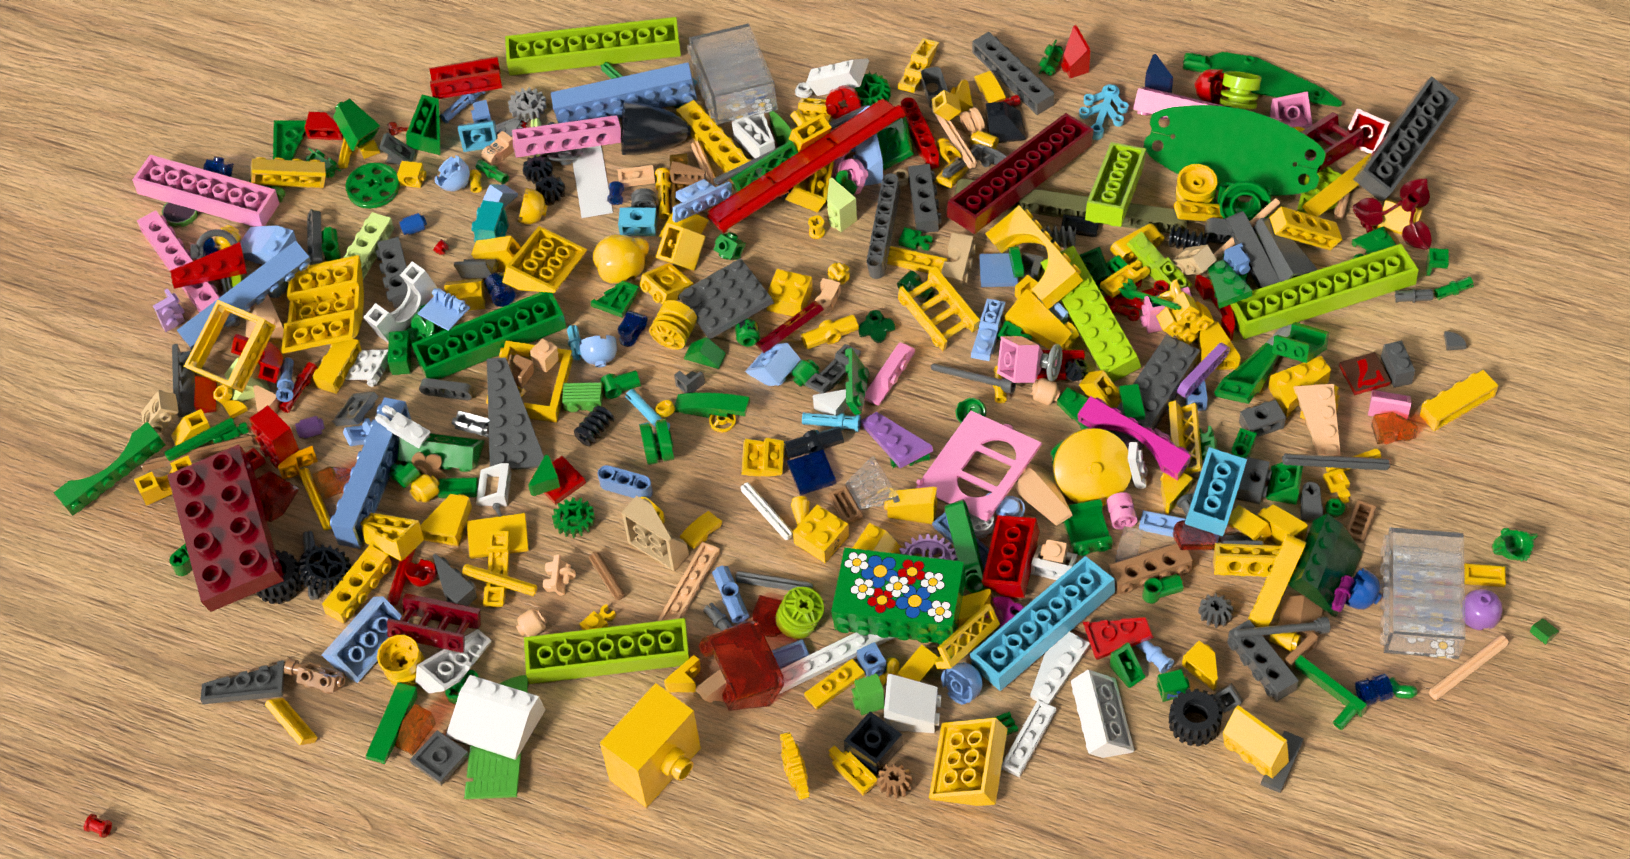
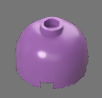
(1482, 609)

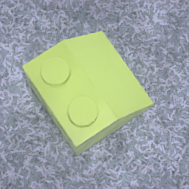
(841, 206)

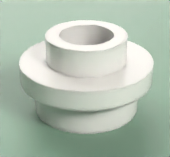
(803, 90)

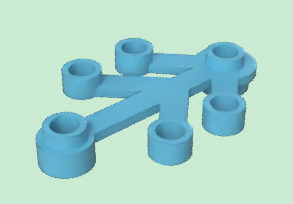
(1109, 93)

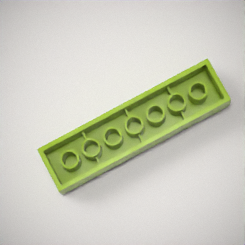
(1097, 324)
(606, 651)

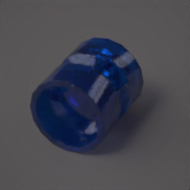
(500, 293)
(1376, 689)

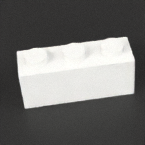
(832, 76)

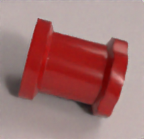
(97, 825)

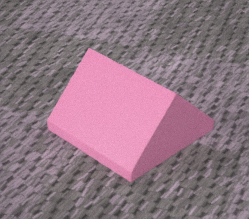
(1292, 109)
(1389, 402)

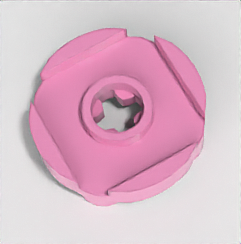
(857, 170)

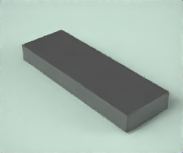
(1294, 744)

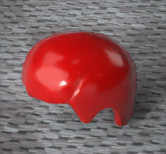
(421, 573)

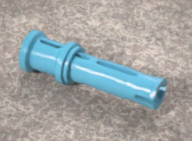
(840, 420)

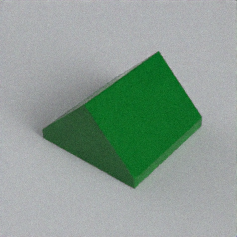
(1284, 483)

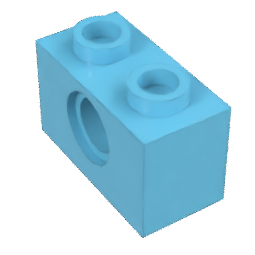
(637, 221)

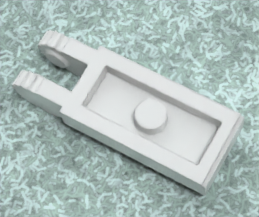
(403, 427)

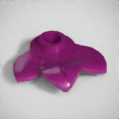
(1004, 609)

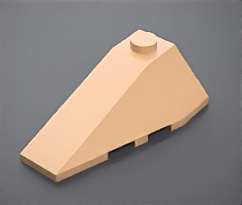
(266, 311)
(1042, 492)

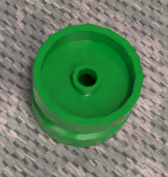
(657, 441)

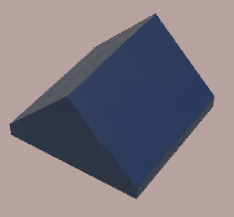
(1158, 76)

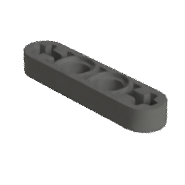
(314, 236)

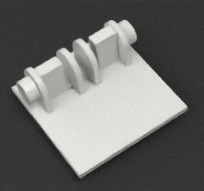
(369, 366)

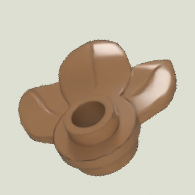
(428, 465)

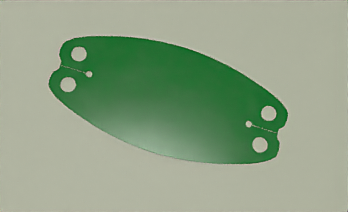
(1235, 146)

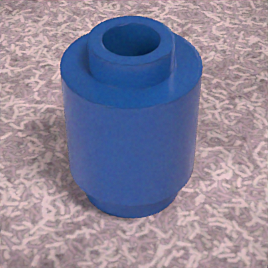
(413, 224)

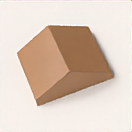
(1299, 610)

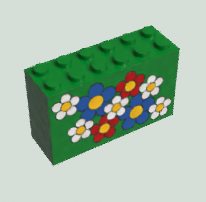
(898, 595)

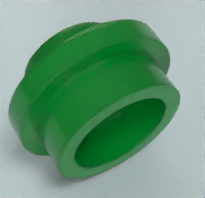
(1335, 512)

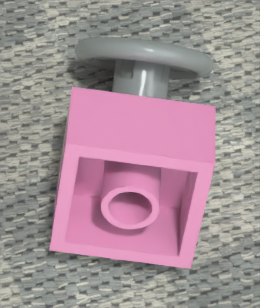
(1023, 359)

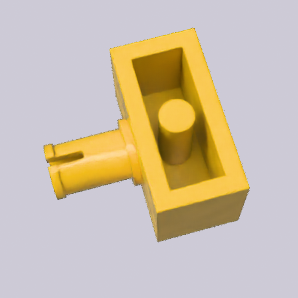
(808, 131)

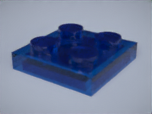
(811, 472)

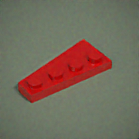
(215, 266)

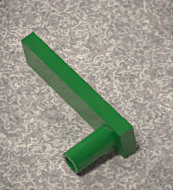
(1352, 703)

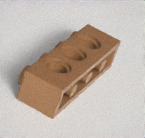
(1155, 560)

